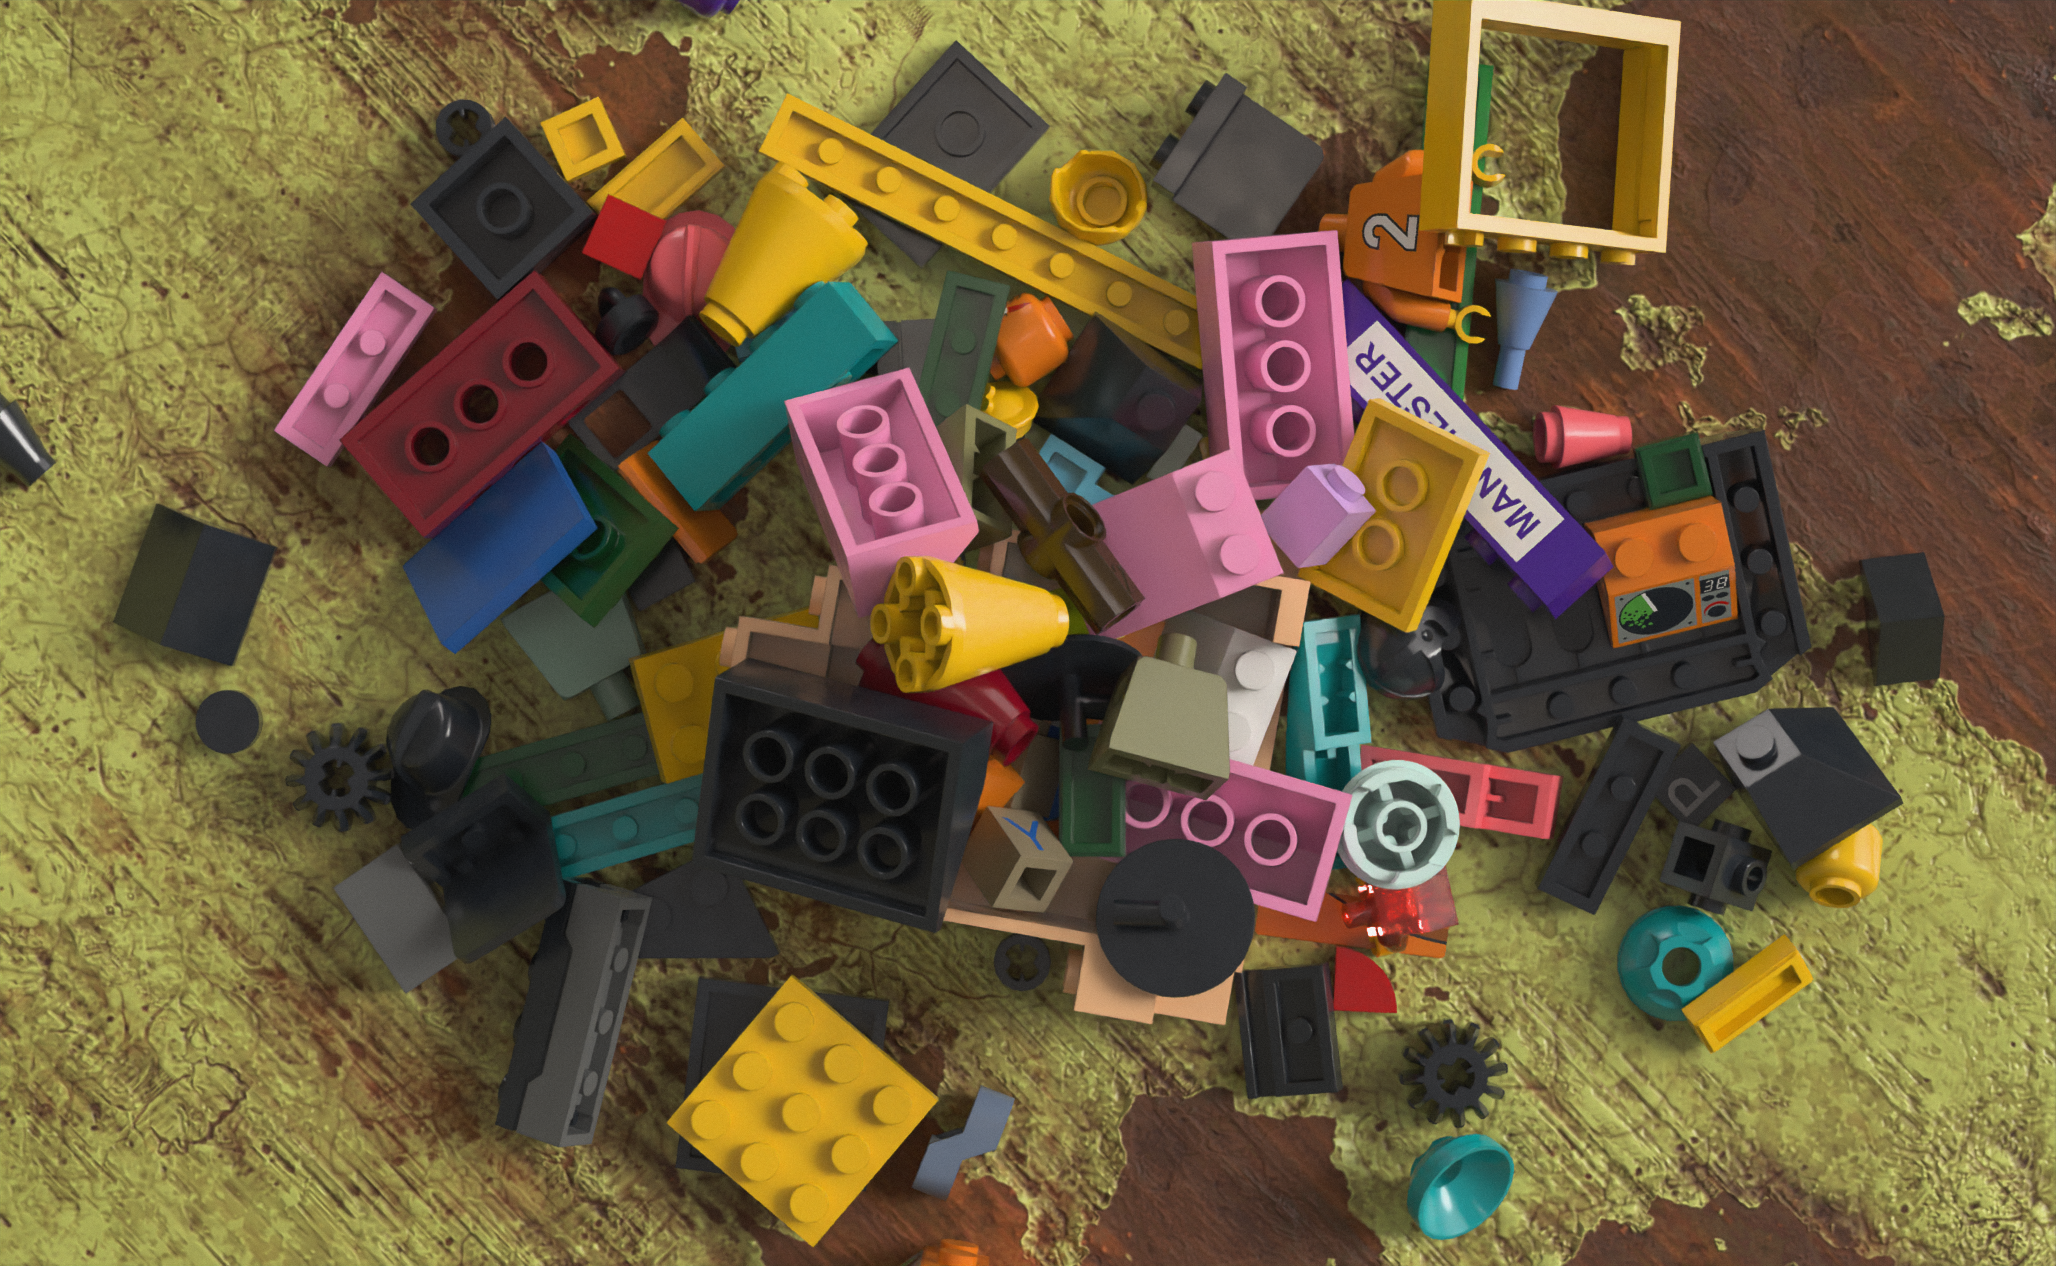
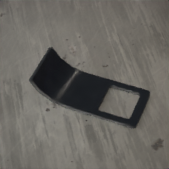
(661, 384)

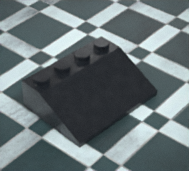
(838, 792)

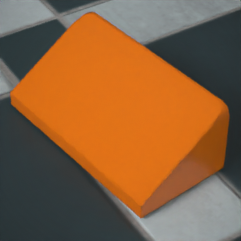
(699, 532)

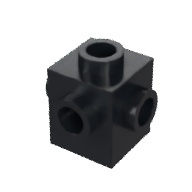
(1716, 866)

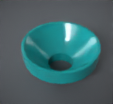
(1650, 940)
(1458, 1184)

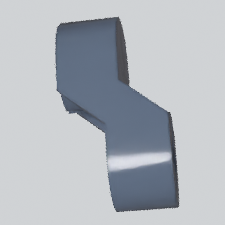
(977, 1136)

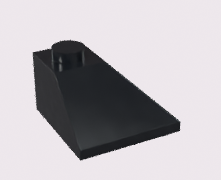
(1117, 399)
(1805, 779)

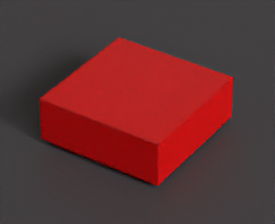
(624, 236)

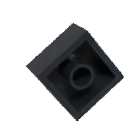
(504, 209)

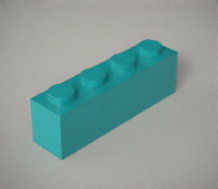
(744, 416)

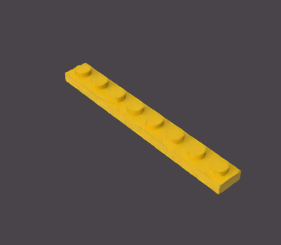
(984, 228)

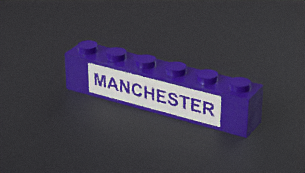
(1510, 508)

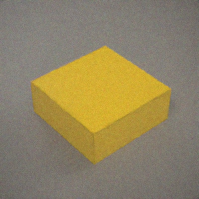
(583, 140)

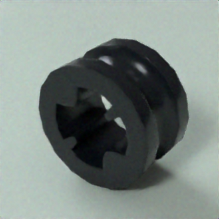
(447, 134)
(1041, 961)

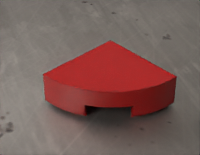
(1360, 984)

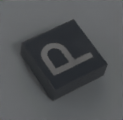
(1693, 787)

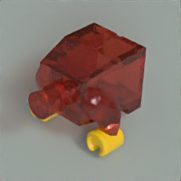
(1400, 912)

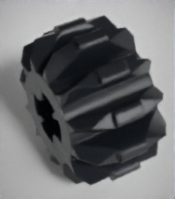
(320, 770)
(1459, 1093)

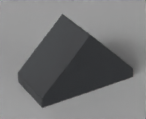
(1902, 618)

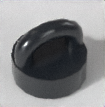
(624, 321)

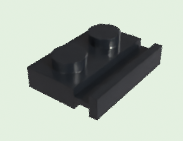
(1288, 1030)

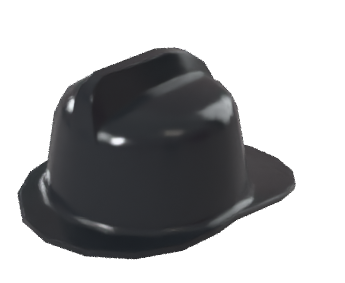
(434, 750)

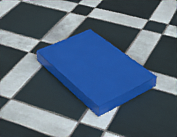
(499, 547)

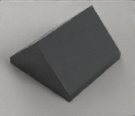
(194, 585)

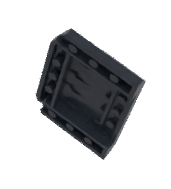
(1544, 679)

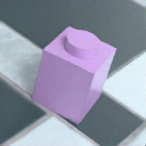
(1317, 514)

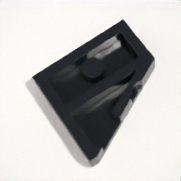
(703, 917)

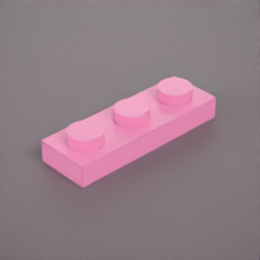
(356, 369)

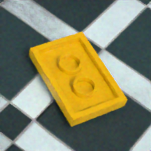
(1420, 492)
(677, 696)

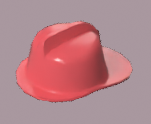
(684, 268)

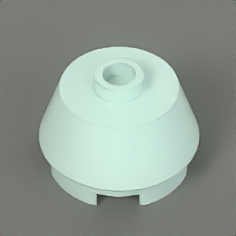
(1398, 825)

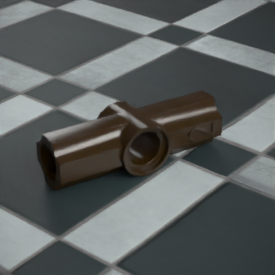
(1061, 536)

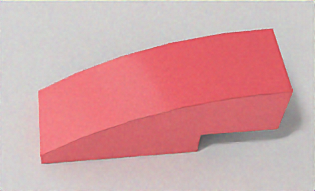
(1487, 793)

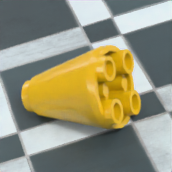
(777, 253)
(961, 622)

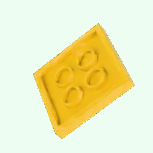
(802, 1110)

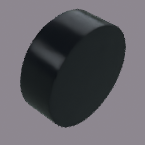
(229, 721)

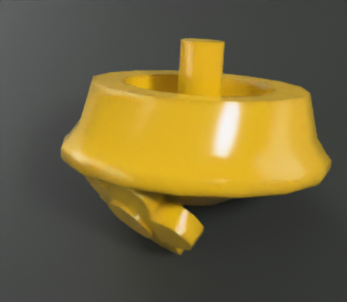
(1010, 405)

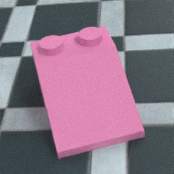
(1187, 540)

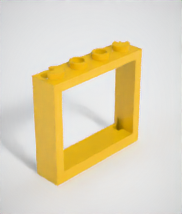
(1643, 133)

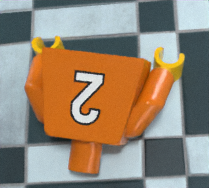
(1403, 268)

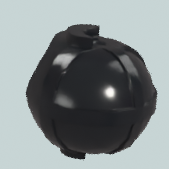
(1402, 662)

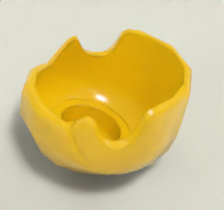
(1098, 196)

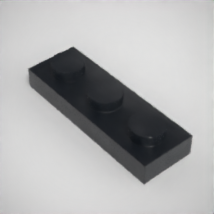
(1607, 814)

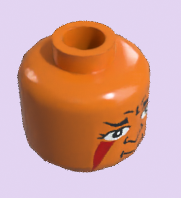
(1030, 340)

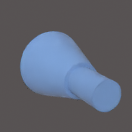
(1521, 309)

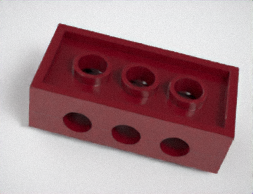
(440, 396)

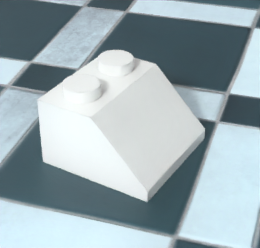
(1253, 674)

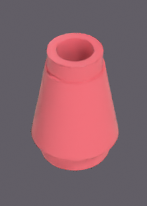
(1579, 436)

